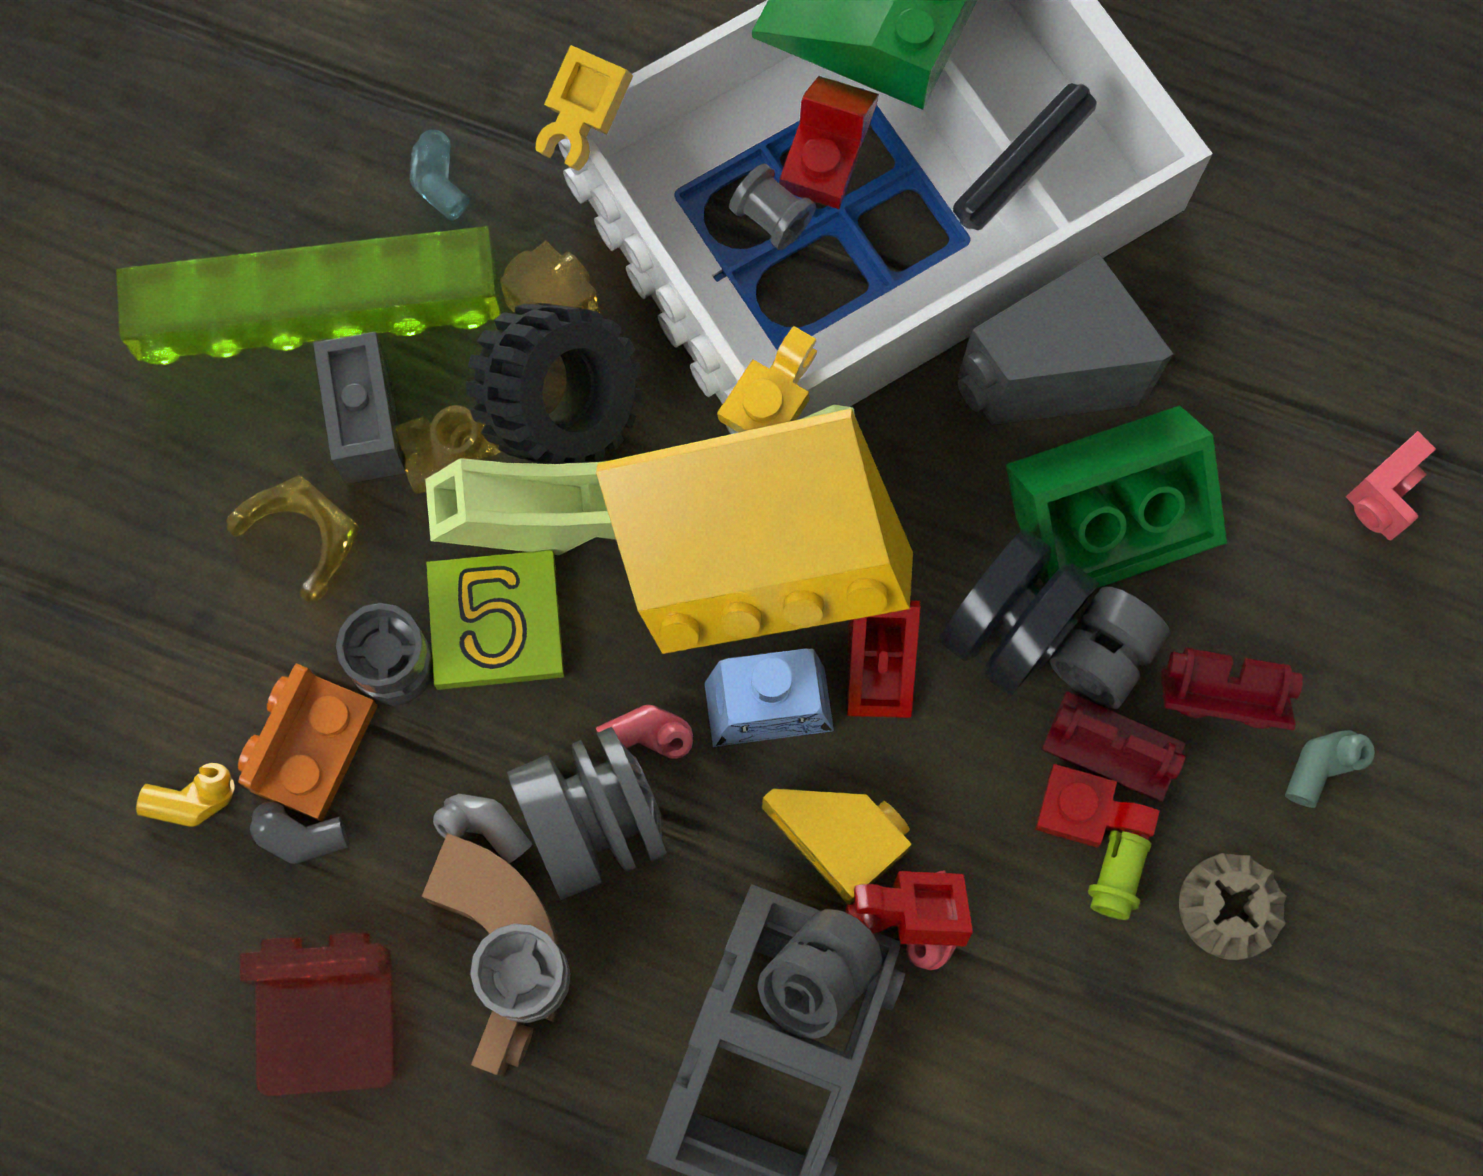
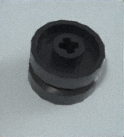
(1018, 612)

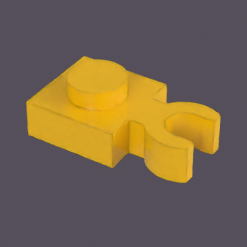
(586, 97)

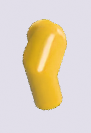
(194, 803)

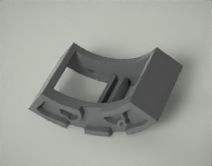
(711, 1148)

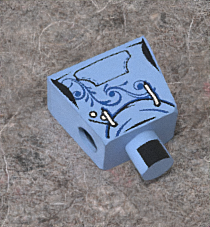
(768, 697)

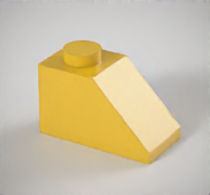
(840, 834)

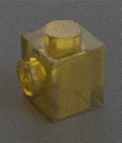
(548, 279)

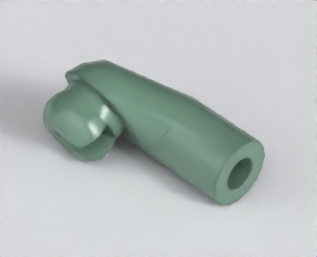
(1325, 758)

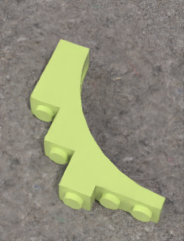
(521, 504)

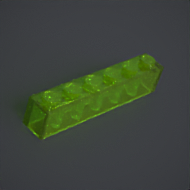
(308, 294)

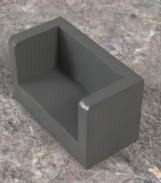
(359, 407)

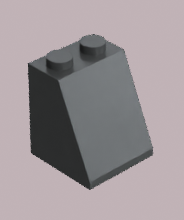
(1064, 351)

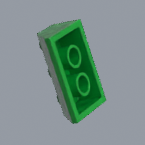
(1123, 497)

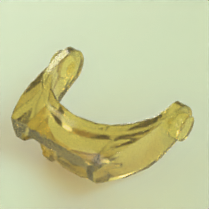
(300, 496)

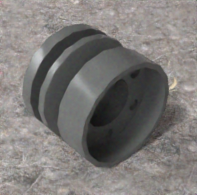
(588, 813)

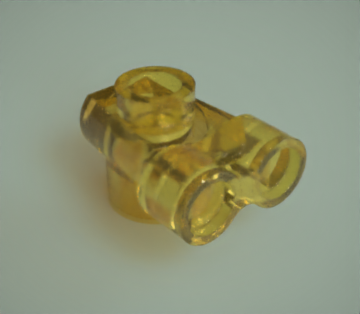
(439, 443)

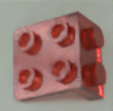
(322, 1014)

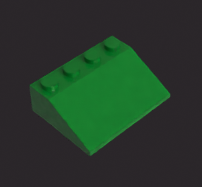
(878, 43)

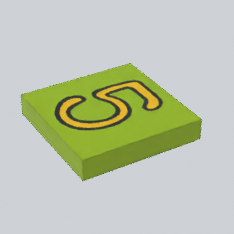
(494, 619)

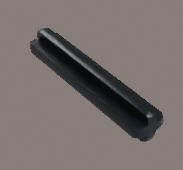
(1024, 156)

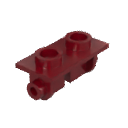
(1200, 687)
(1114, 747)

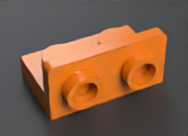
(305, 742)

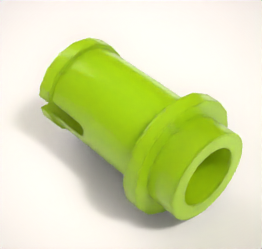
(1120, 875)

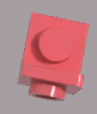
(1379, 495)

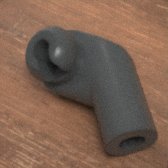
(292, 841)

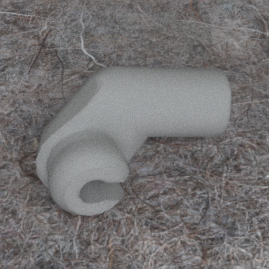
(485, 817)

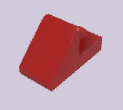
(828, 140)

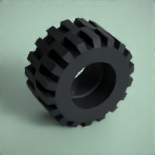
(513, 374)

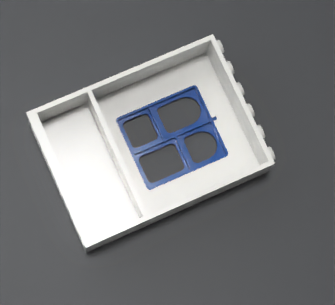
(737, 105)

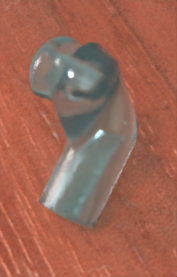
(431, 172)

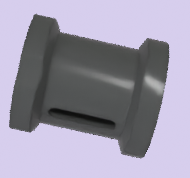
(772, 206)

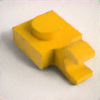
(771, 395)

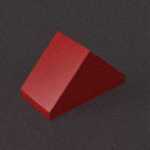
(883, 663)

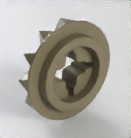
(1202, 901)

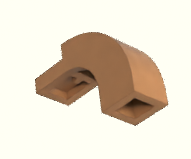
(495, 895)

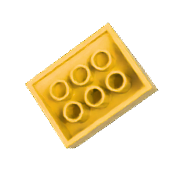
(757, 533)

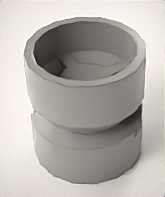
(520, 973)

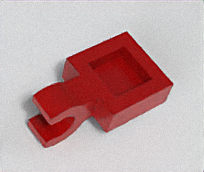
(1083, 807)
(922, 905)

